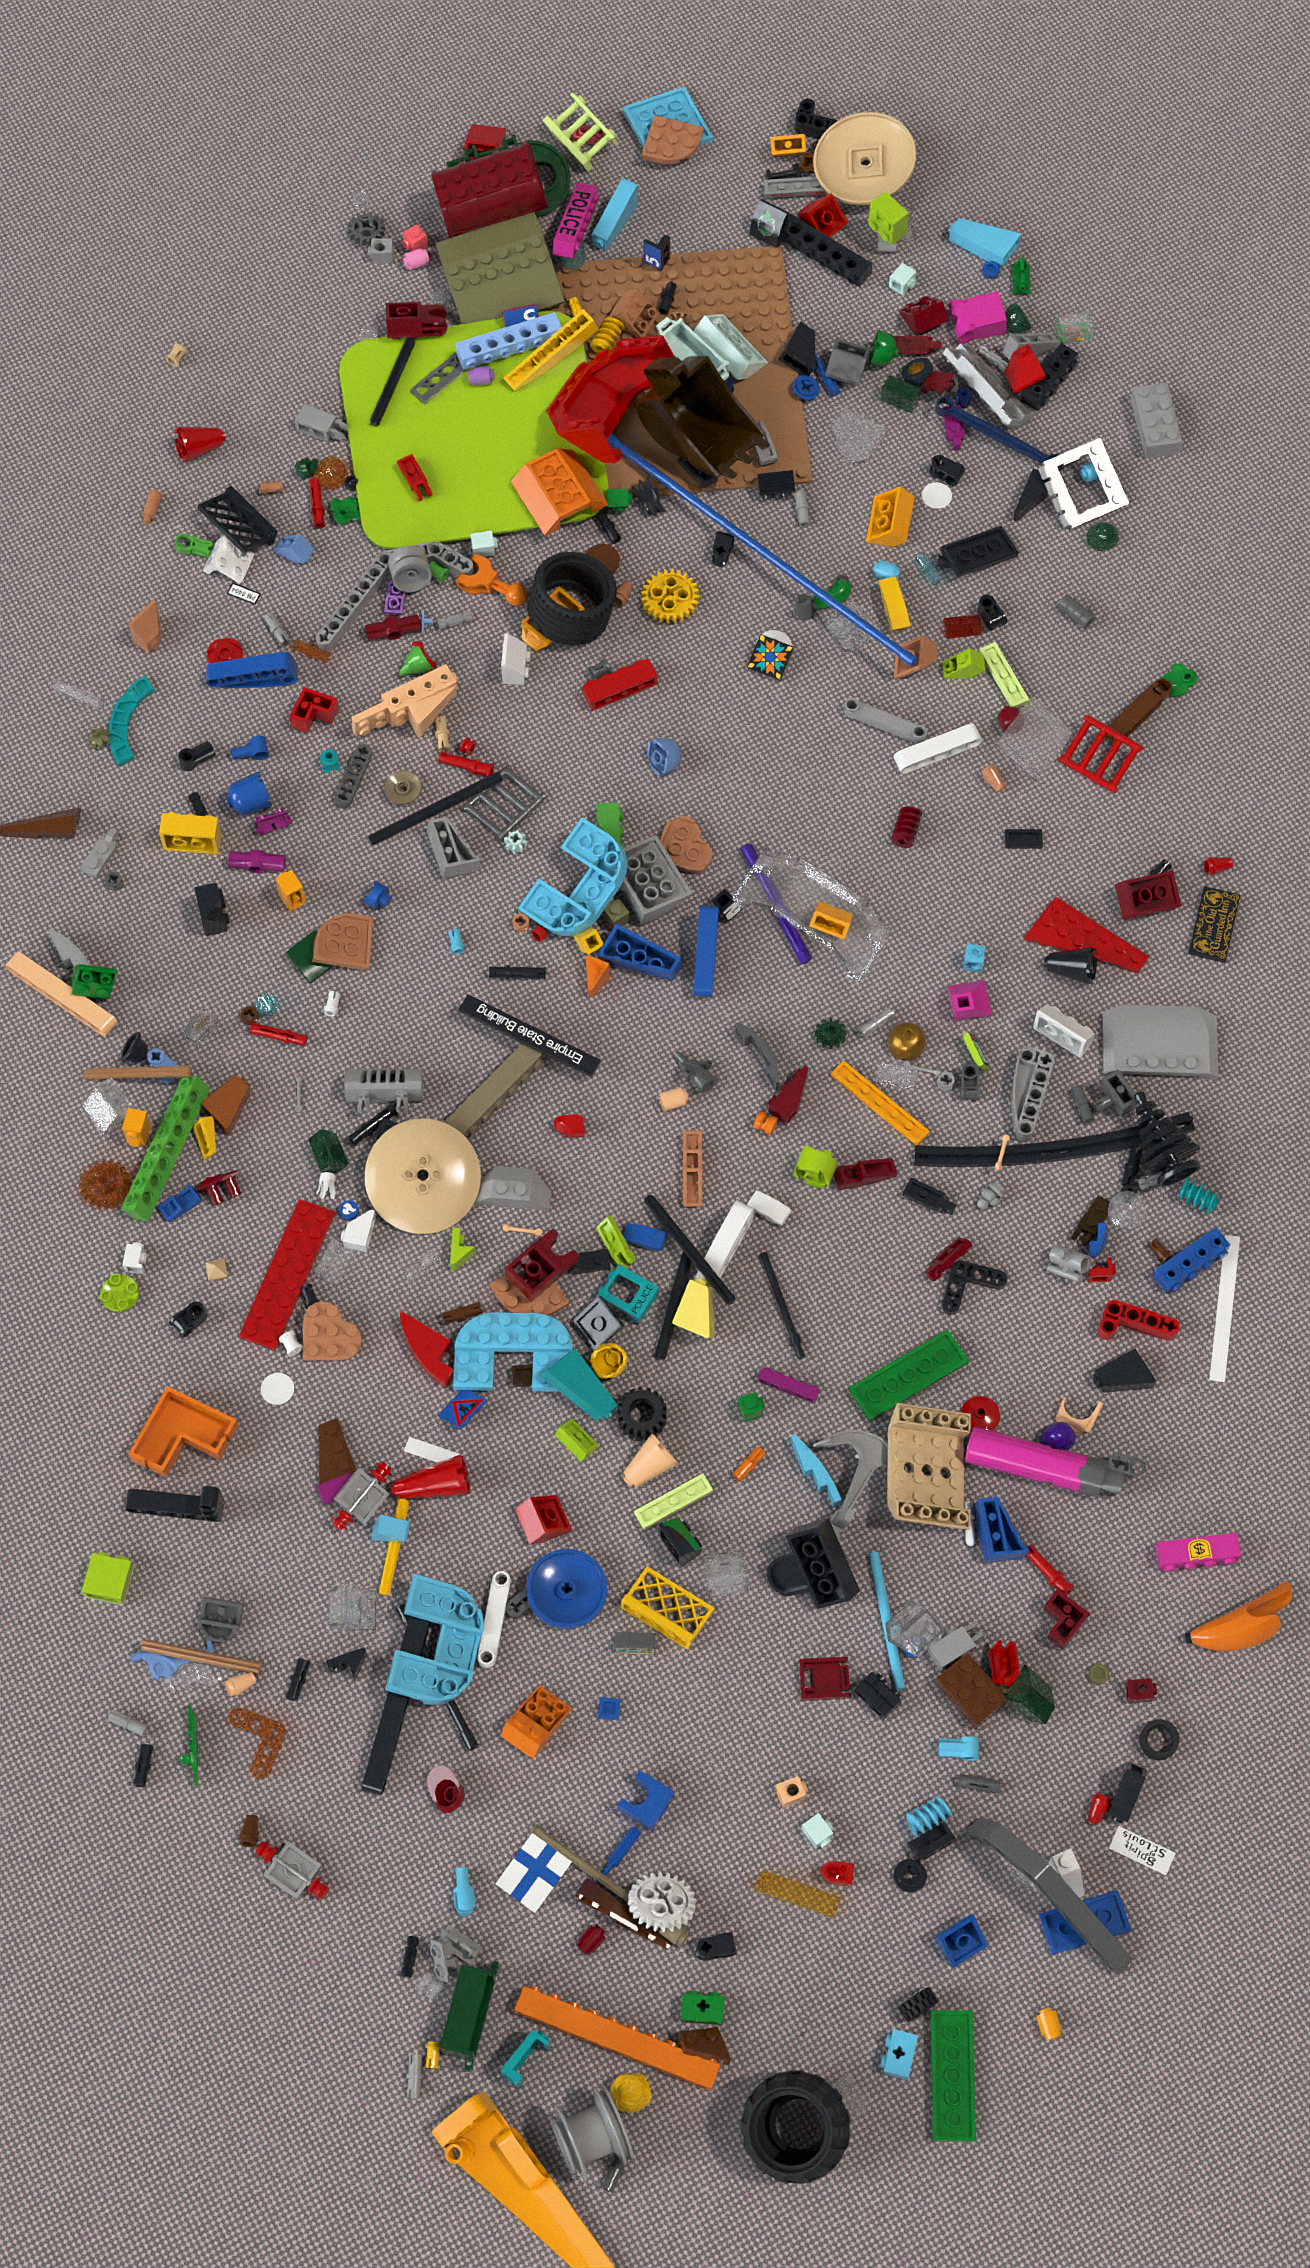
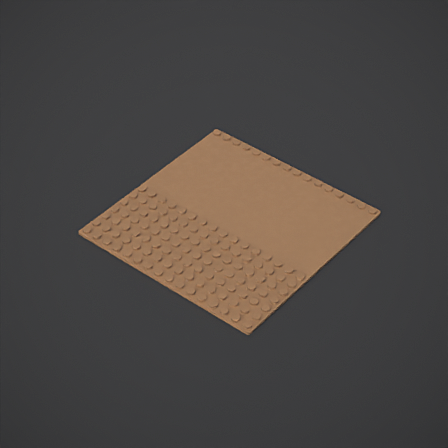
(753, 296)

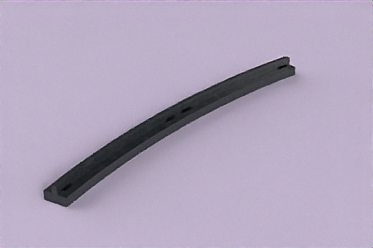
(1031, 1153)

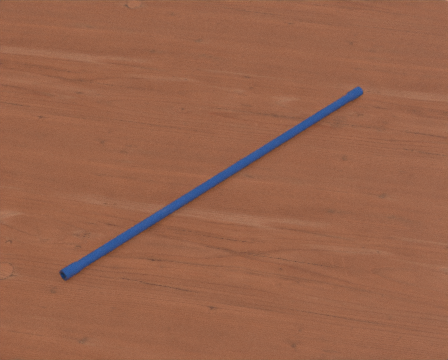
(902, 653)

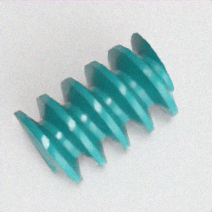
(1199, 1196)

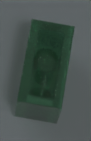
(900, 394)
(328, 1151)

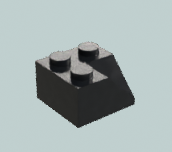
(211, 906)

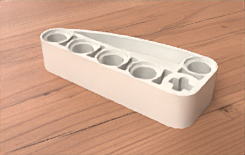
(729, 1238)

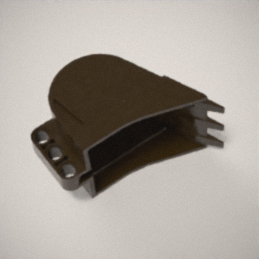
(697, 415)

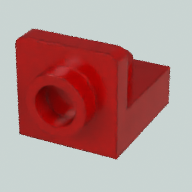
(1101, 1274)

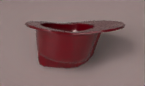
(445, 1789)

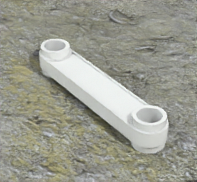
(494, 1619)

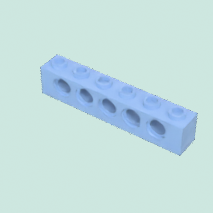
(521, 335)

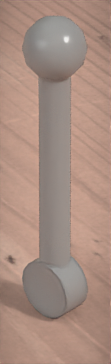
(937, 1072)
(298, 1109)

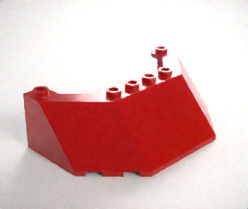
(602, 393)

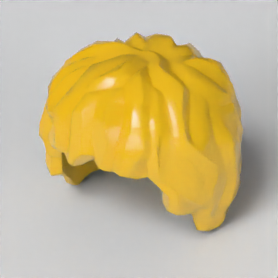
(609, 1360)
(630, 2092)

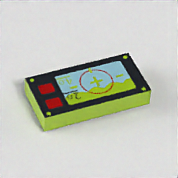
(976, 1051)

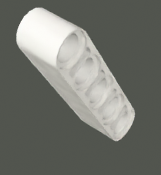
(937, 748)

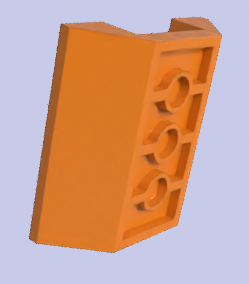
(556, 488)

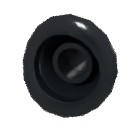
(134, 1049)

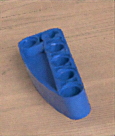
(254, 671)
(706, 951)

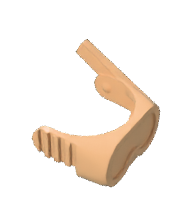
(1078, 1425)

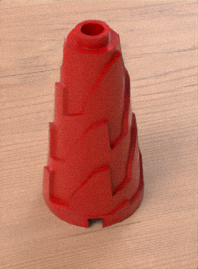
(442, 1479)

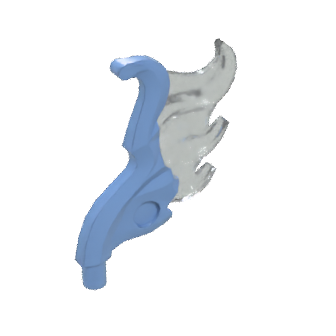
(178, 1670)

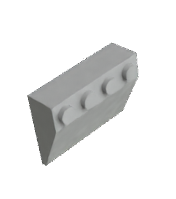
(652, 881)

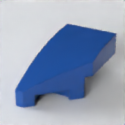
(1098, 1246)

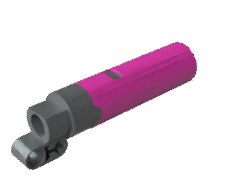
(1043, 1463)

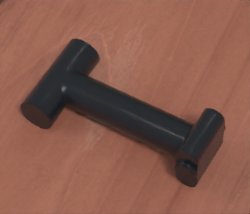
(784, 174)

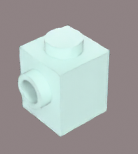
(903, 279)
(484, 543)
(818, 1831)

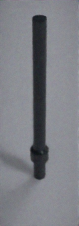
(794, 1339)

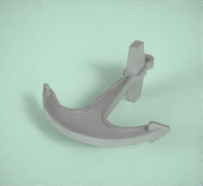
(872, 1455)

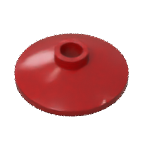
(989, 1419)

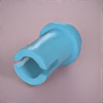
(456, 941)

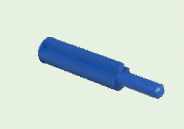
(829, 382)
(622, 1849)

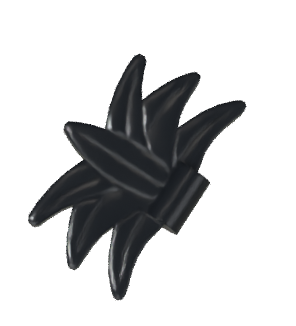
(648, 497)

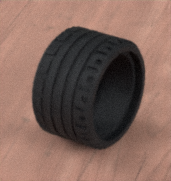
(580, 573)

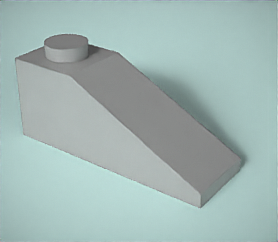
(1038, 342)

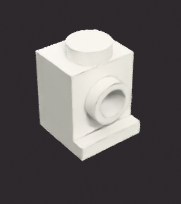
(134, 1258)

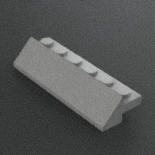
(988, 386)

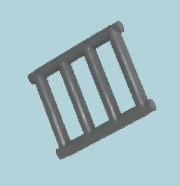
(513, 822)

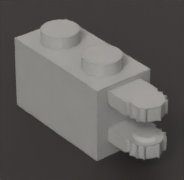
(319, 423)
(954, 1646)

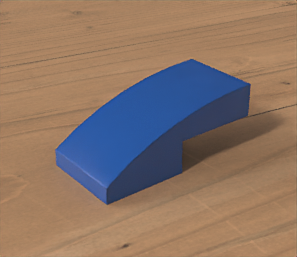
(180, 1204)
(645, 1236)

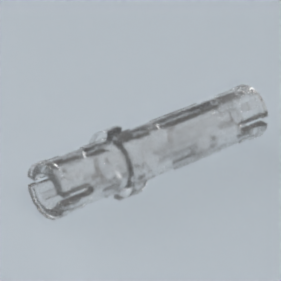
(84, 697)

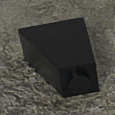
(800, 350)
(1124, 1374)
(1127, 1793)

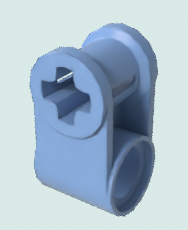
(164, 1061)

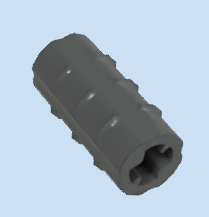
(1076, 611)

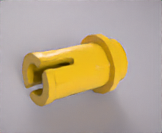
(432, 2057)

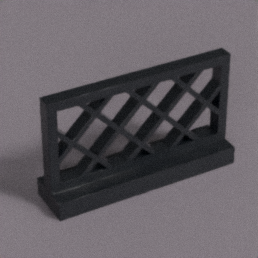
(247, 515)

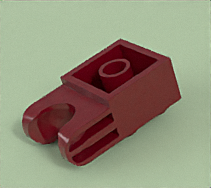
(415, 320)
(544, 1262)

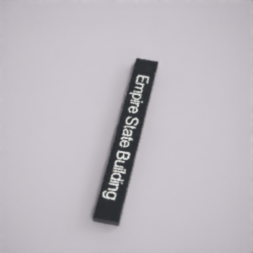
(529, 1035)

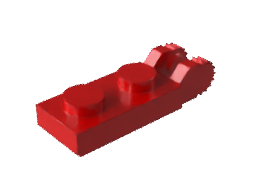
(414, 475)

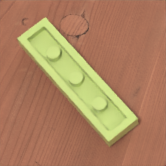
(1004, 675)
(673, 1501)

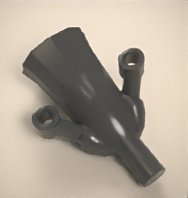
(696, 1073)

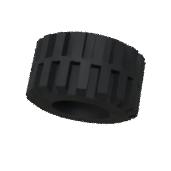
(636, 1399)

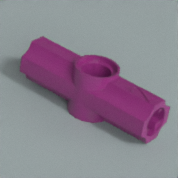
(256, 861)

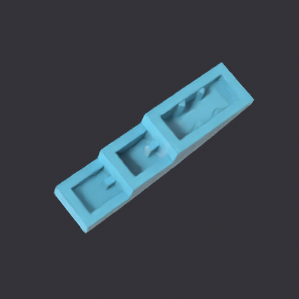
(812, 1466)

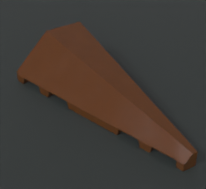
(54, 825)
(600, 1900)

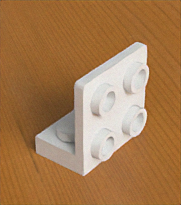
(228, 560)

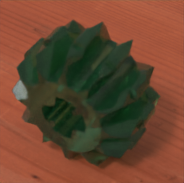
(833, 1028)

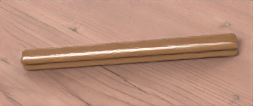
(138, 1072)
(200, 1656)

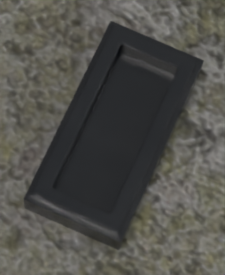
(1023, 839)

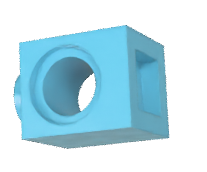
(974, 958)

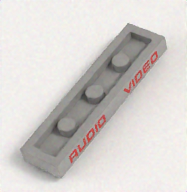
(792, 187)

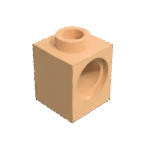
(785, 1798)

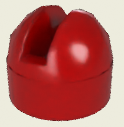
(539, 933)

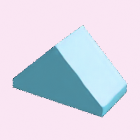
(390, 1529)

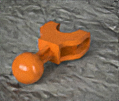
(487, 580)

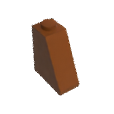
(227, 1103)

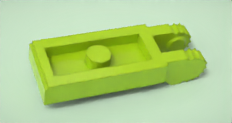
(615, 1242)

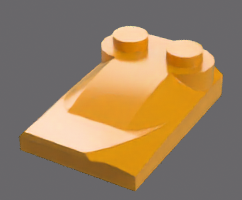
(529, 632)

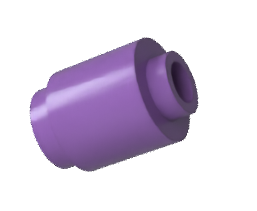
(481, 375)

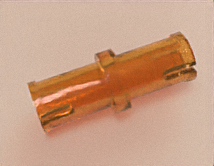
(311, 651)

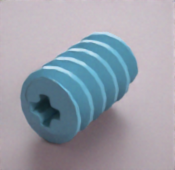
(928, 1815)

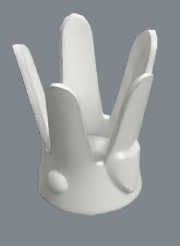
(327, 1180)

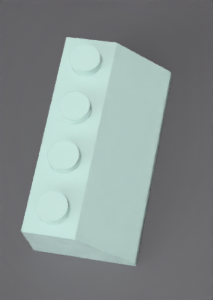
(730, 345)

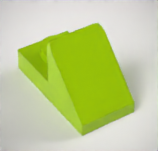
(459, 1252)

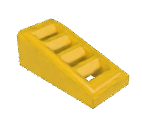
(205, 1135)

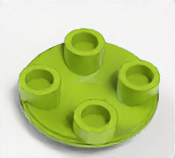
(119, 1292)

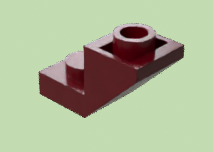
(938, 382)

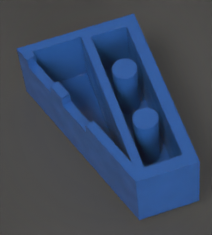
(996, 1532)

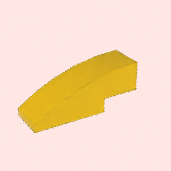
(894, 604)

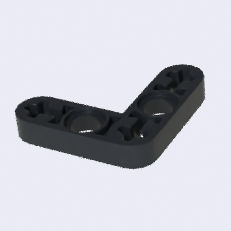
(961, 1279)

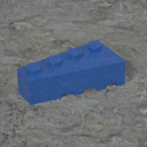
(638, 954)

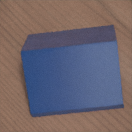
(961, 1940)

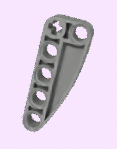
(1026, 1085)

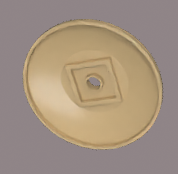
(858, 139)
(426, 1204)

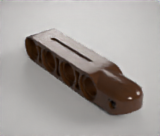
(1141, 708)

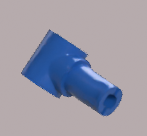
(256, 748)

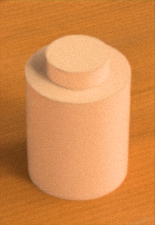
(673, 1099)

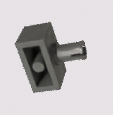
(1117, 1094)

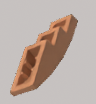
(692, 1168)

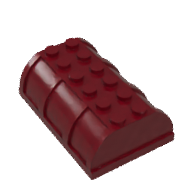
(489, 190)

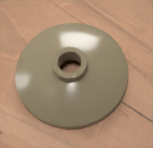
(402, 780)

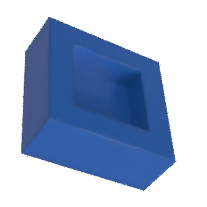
(609, 1708)

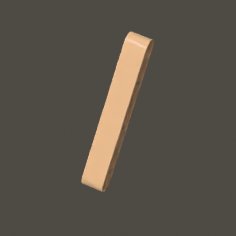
(61, 994)

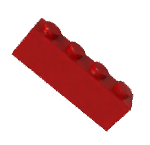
(620, 684)

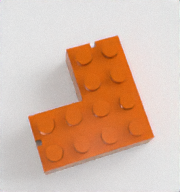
(179, 1422)

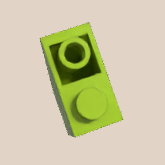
(964, 665)

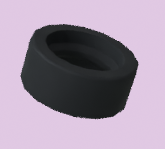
(1170, 1728)

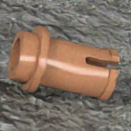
(269, 487)

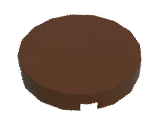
(607, 555)

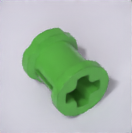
(438, 572)

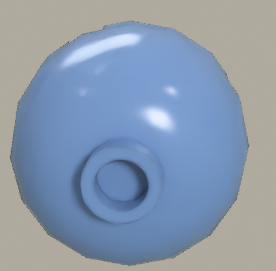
(664, 755)

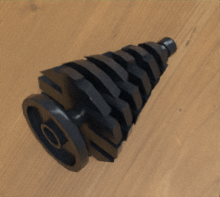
(1164, 1144)

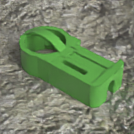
(198, 546)

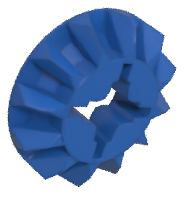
(807, 382)

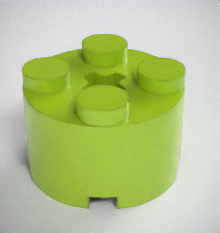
(815, 1167)

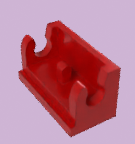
(1004, 1663)

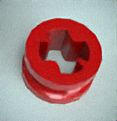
(468, 746)

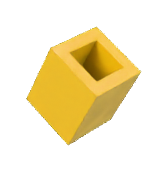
(589, 940)

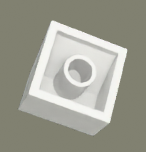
(514, 661)

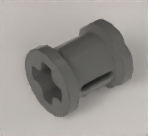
(599, 669)

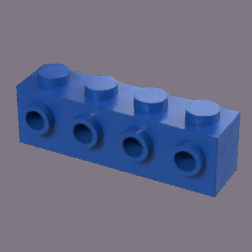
(1192, 1260)

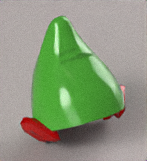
(417, 661)

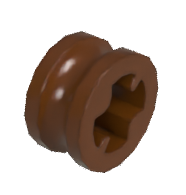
(249, 1009)

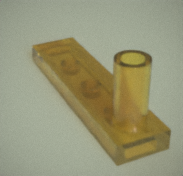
(797, 1894)

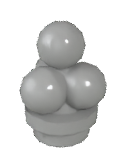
(991, 1195)

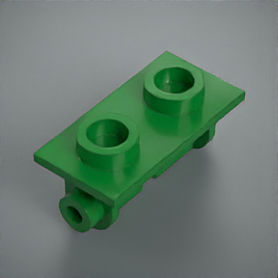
(1021, 277)

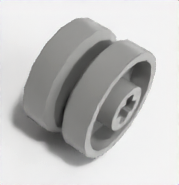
(409, 568)

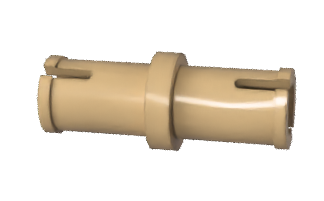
(442, 734)

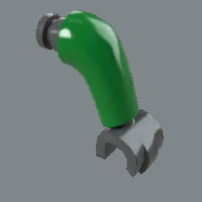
(840, 591)

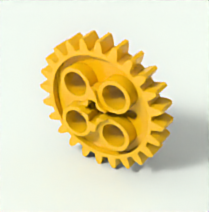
(670, 596)

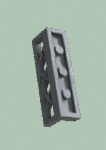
(437, 387)

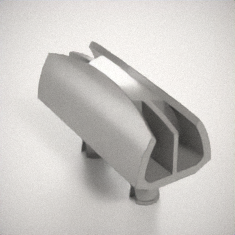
(383, 1086)

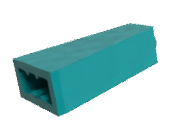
(580, 1385)

